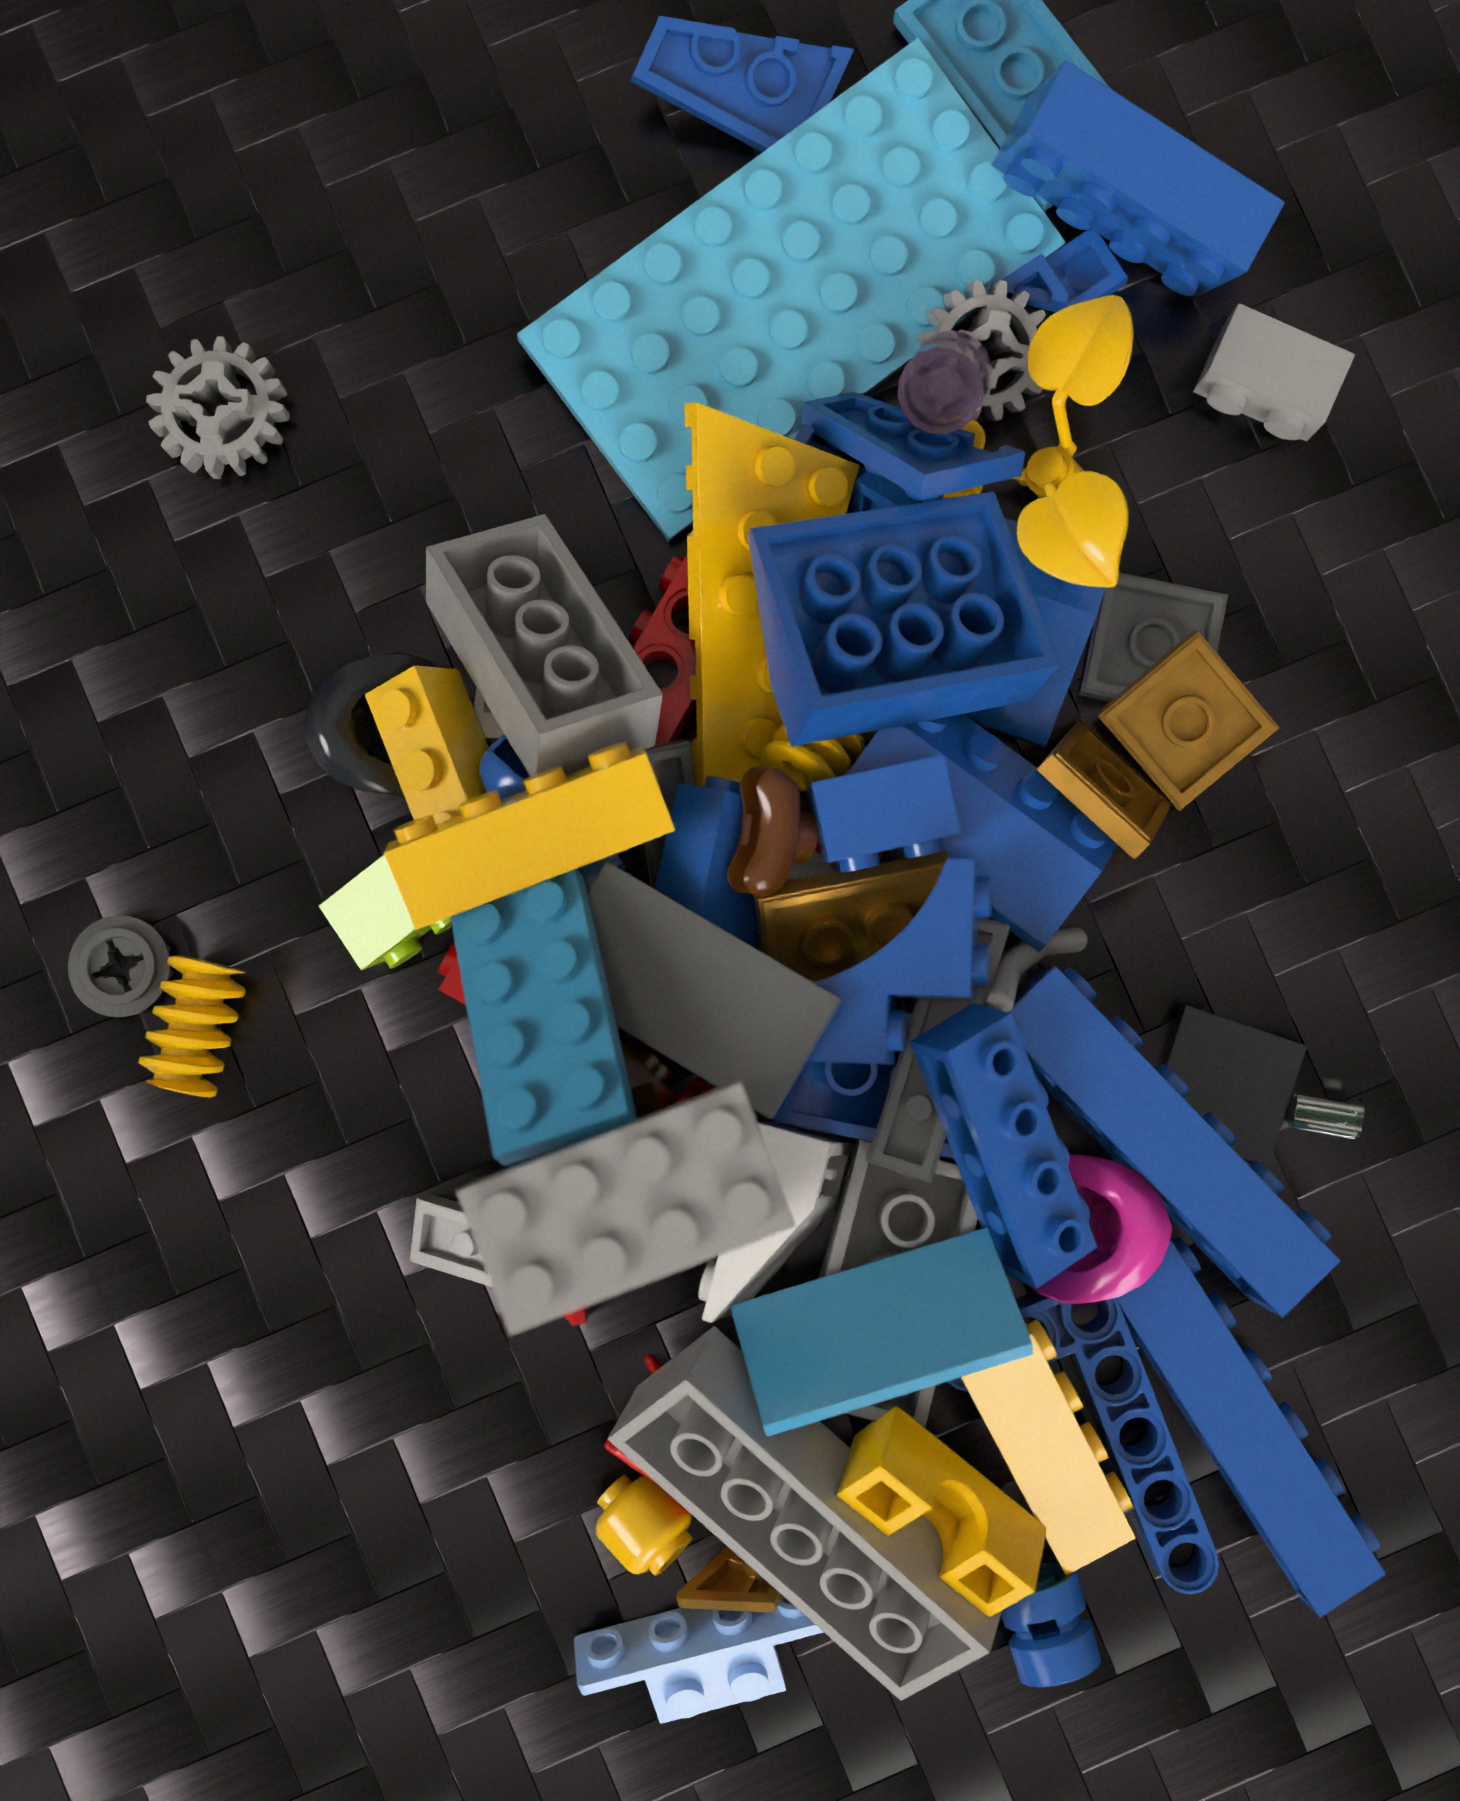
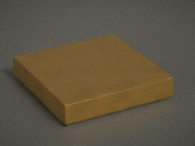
(1187, 720)
(1106, 788)

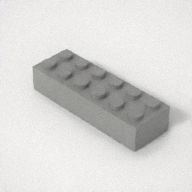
(779, 1511)

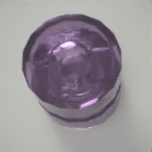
(945, 382)

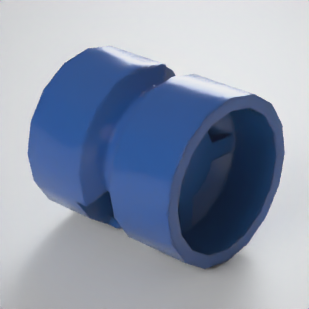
(1050, 1637)

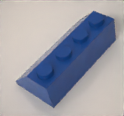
(1009, 821)

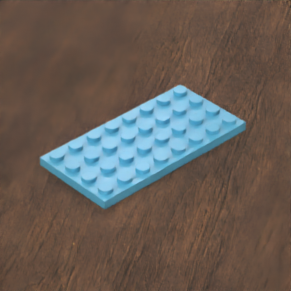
(789, 278)

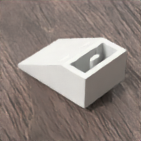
(811, 1177)

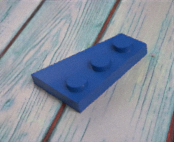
(739, 80)
(906, 455)

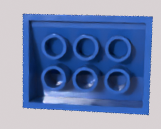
(896, 617)

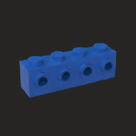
(1005, 1142)

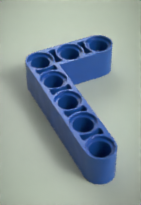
(1135, 1465)

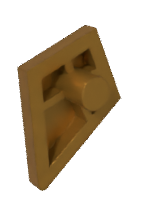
(729, 1585)

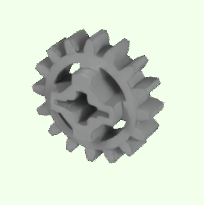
(992, 325)
(199, 387)

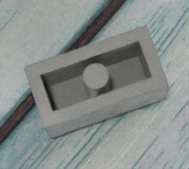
(1273, 374)

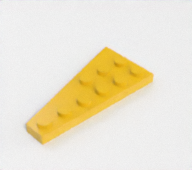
(738, 483)

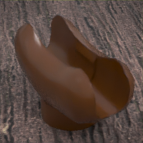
(771, 832)

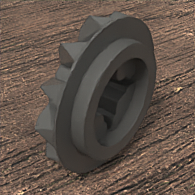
(95, 951)

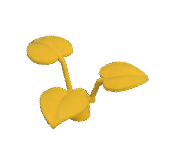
(1080, 514)

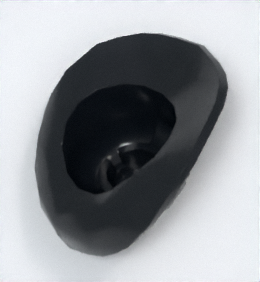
(344, 730)

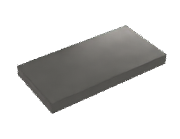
(704, 992)

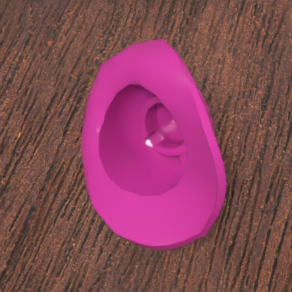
(1127, 1227)

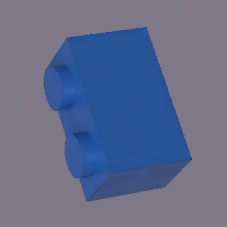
(884, 811)

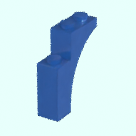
(928, 959)

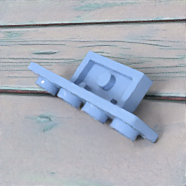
(692, 1657)

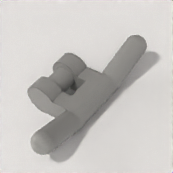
(1021, 957)

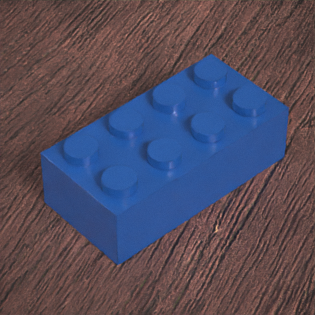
(1135, 183)

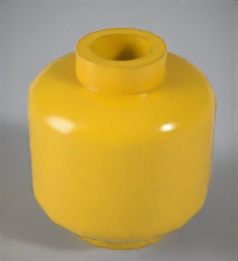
(642, 1525)

